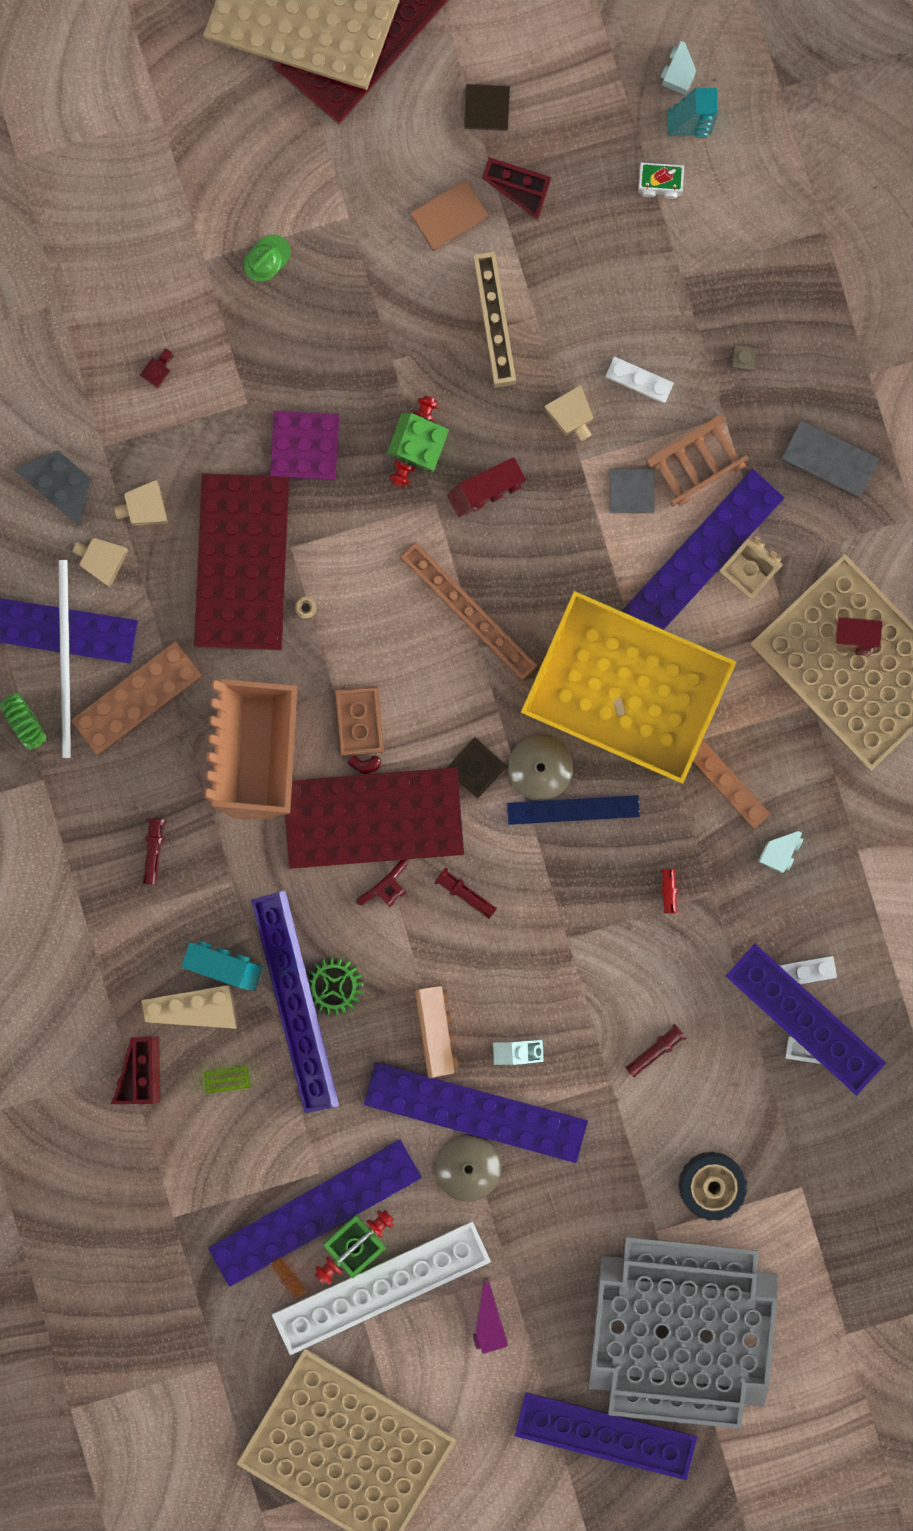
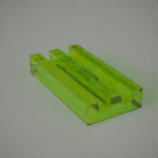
(208, 1082)

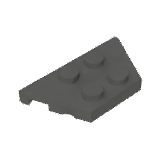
(59, 482)

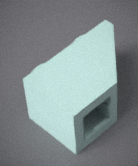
(681, 70)
(778, 852)
(518, 1052)

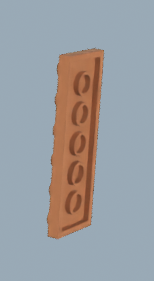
(136, 698)

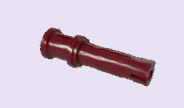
(154, 839)
(456, 887)
(664, 1044)

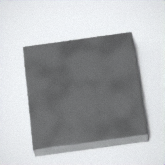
(631, 491)

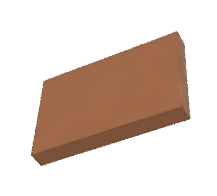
(449, 215)
(359, 721)

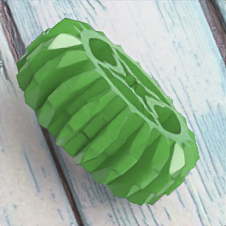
(23, 721)
(348, 973)

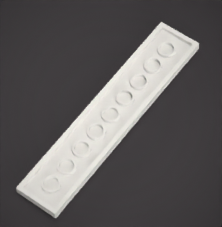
(381, 1288)

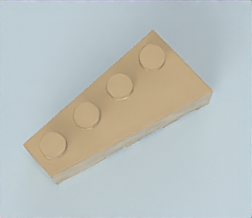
(196, 1008)

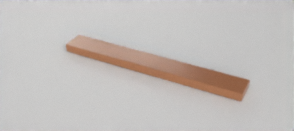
(468, 611)

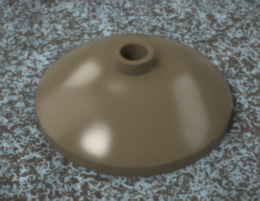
(526, 777)
(468, 1151)

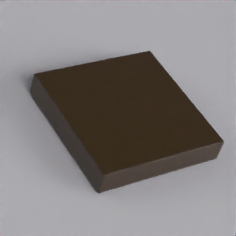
(487, 107)
(477, 767)

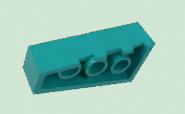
(694, 114)

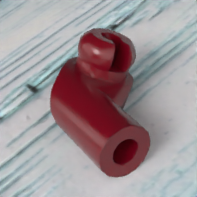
(366, 766)

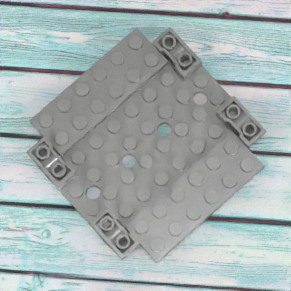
(688, 1292)

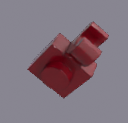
(156, 371)

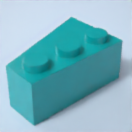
(222, 966)

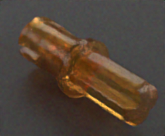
(288, 1278)

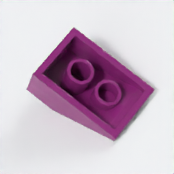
(489, 1327)

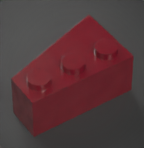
(518, 184)
(486, 487)
(859, 635)
(141, 1073)

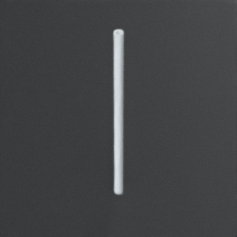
(64, 659)

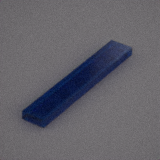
(573, 810)

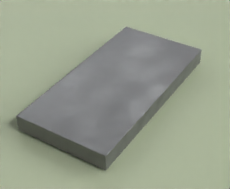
(830, 459)

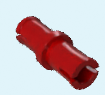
(669, 891)

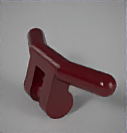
(379, 888)

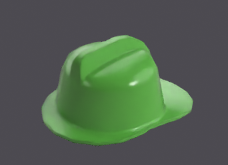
(267, 258)

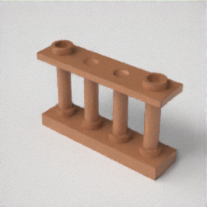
(678, 450)

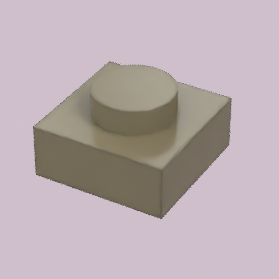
(744, 358)

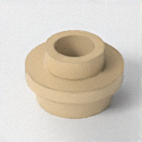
(305, 600)

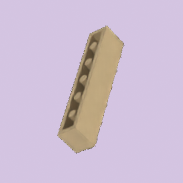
(494, 319)

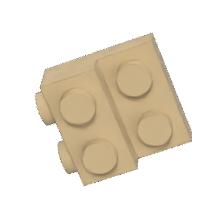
(751, 566)

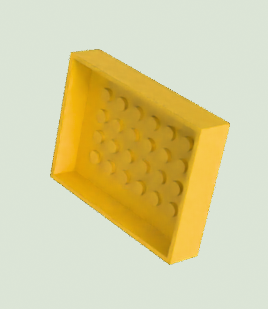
(662, 679)

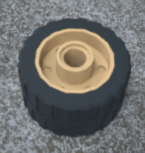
(718, 1203)

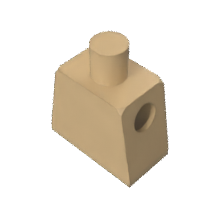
(571, 413)
(143, 506)
(101, 559)

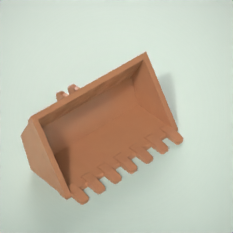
(252, 749)

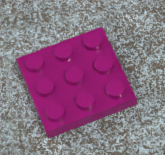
(304, 445)

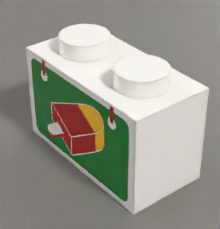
(661, 180)

